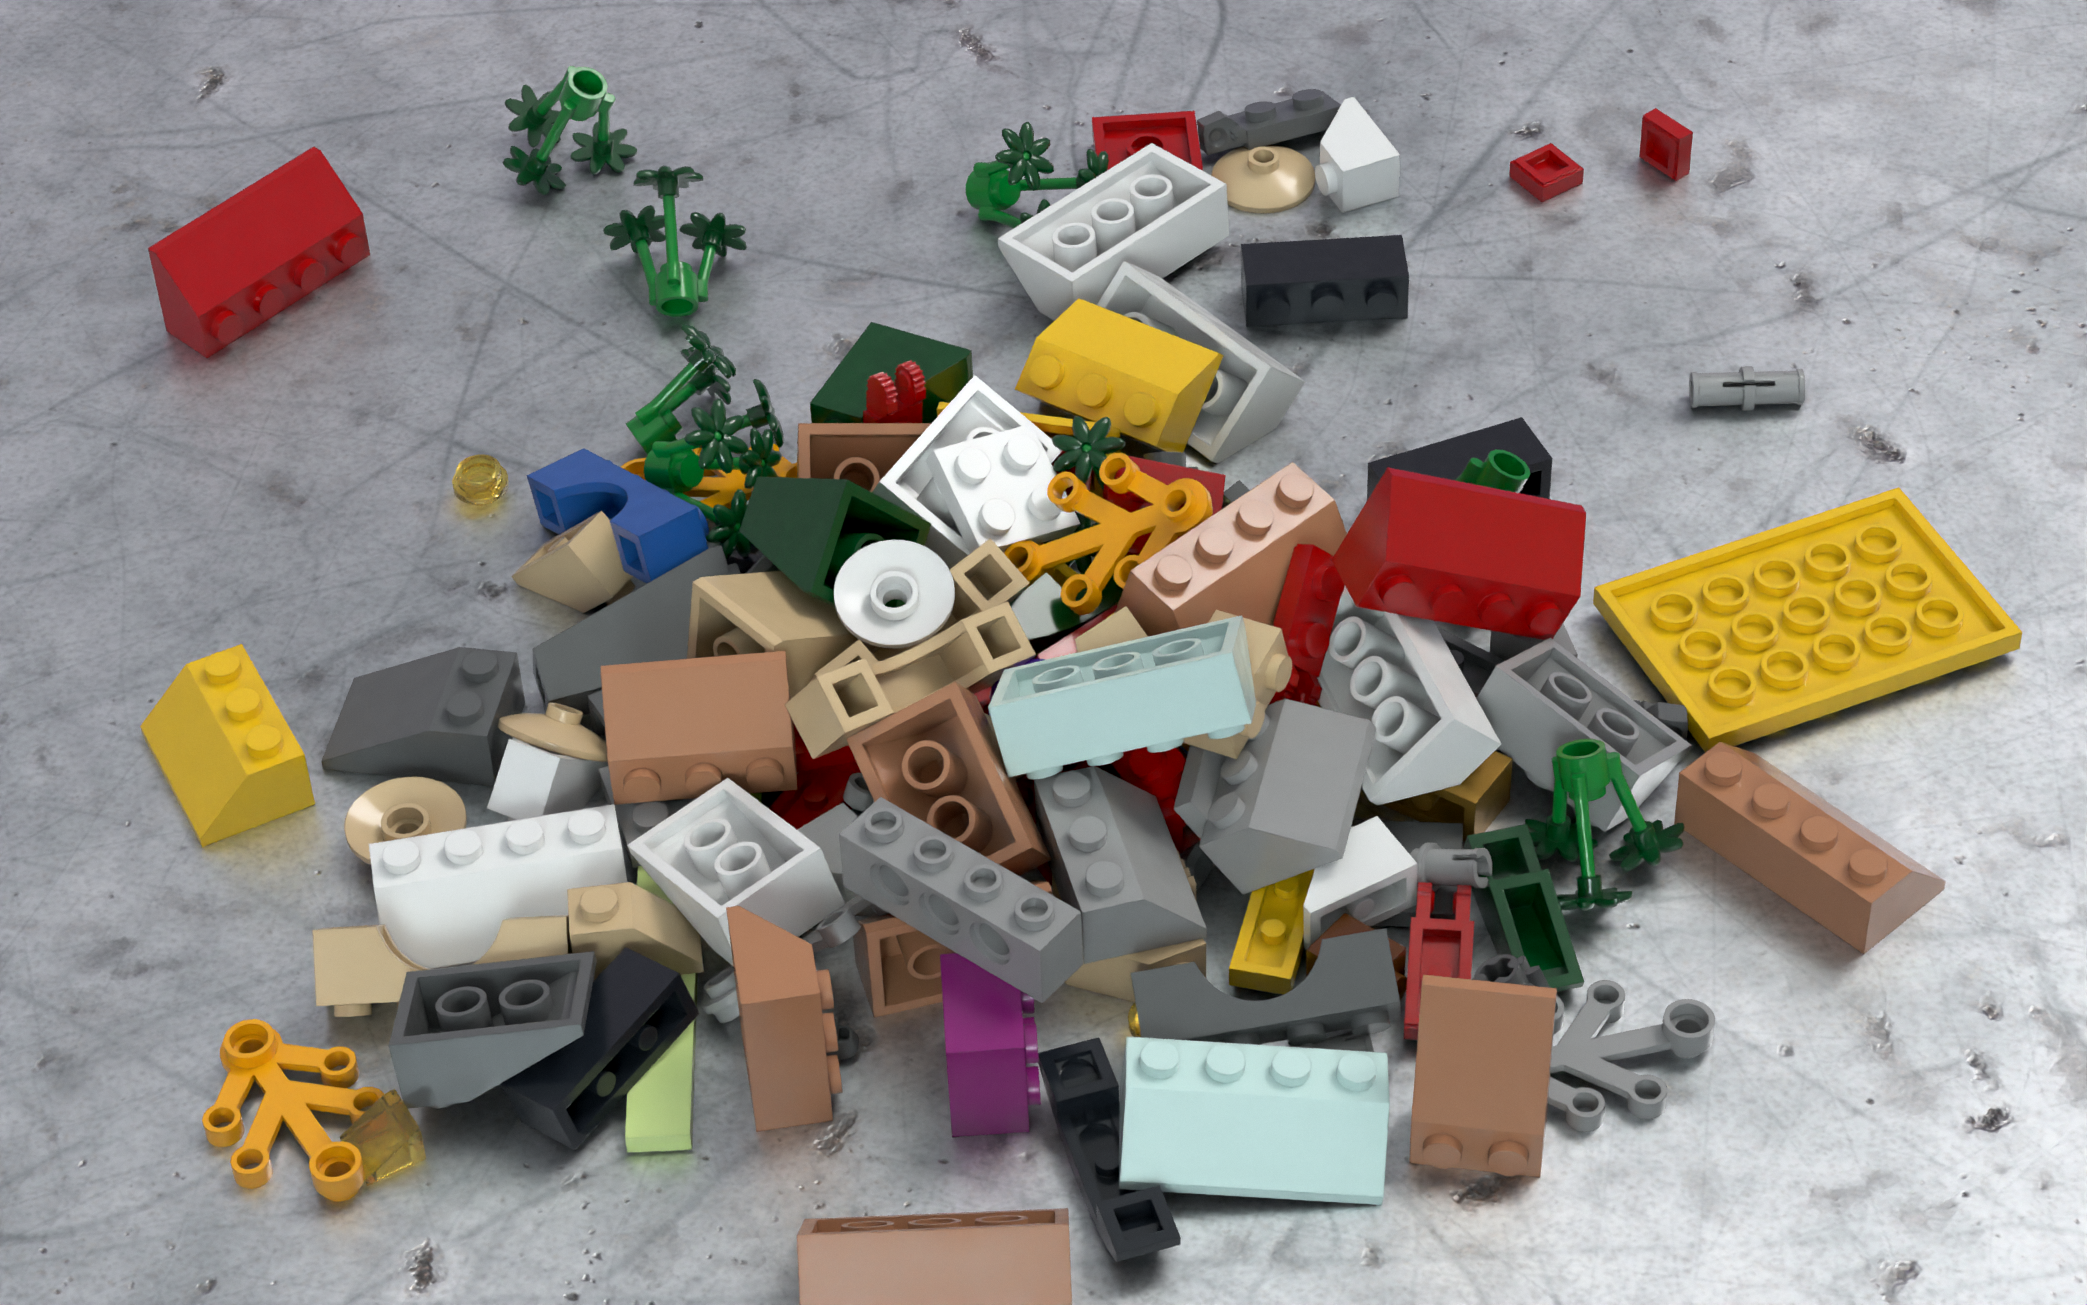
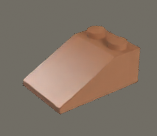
(1482, 1075)

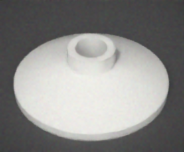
(892, 572)

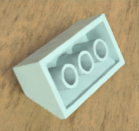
(1124, 699)
(1253, 1120)

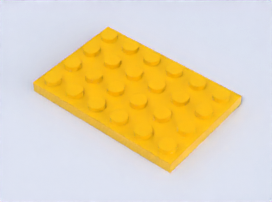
(1806, 619)

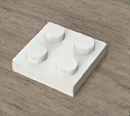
(1000, 489)

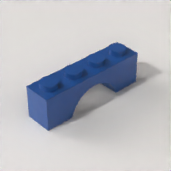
(648, 522)

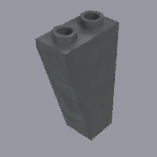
(635, 629)

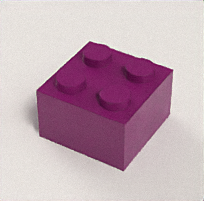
(987, 1050)

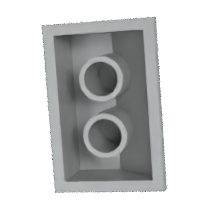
(1554, 699)
(1288, 795)
(1115, 864)

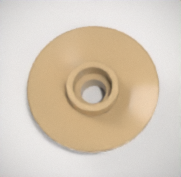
(1265, 178)
(556, 731)
(402, 810)

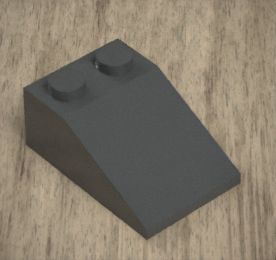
(430, 718)
(485, 1023)

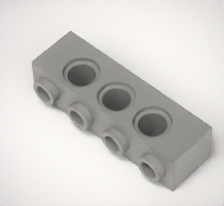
(962, 899)

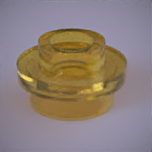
(480, 480)

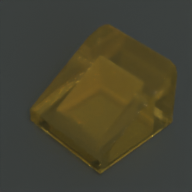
(386, 1138)

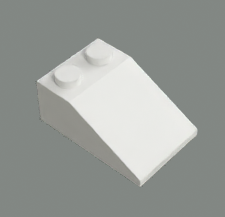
(910, 484)
(737, 853)

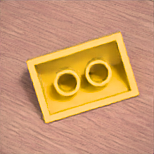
(1121, 370)
(226, 748)

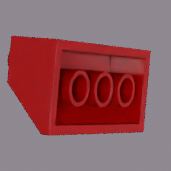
(257, 253)
(1465, 555)

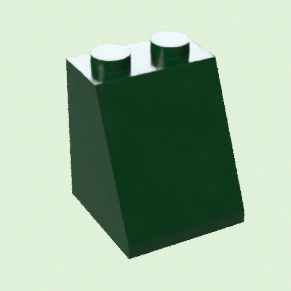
(881, 349)
(818, 524)

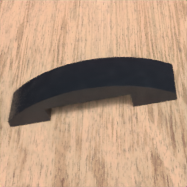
(1087, 1117)

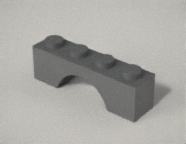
(1346, 989)

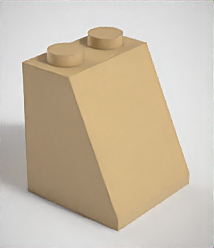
(765, 615)

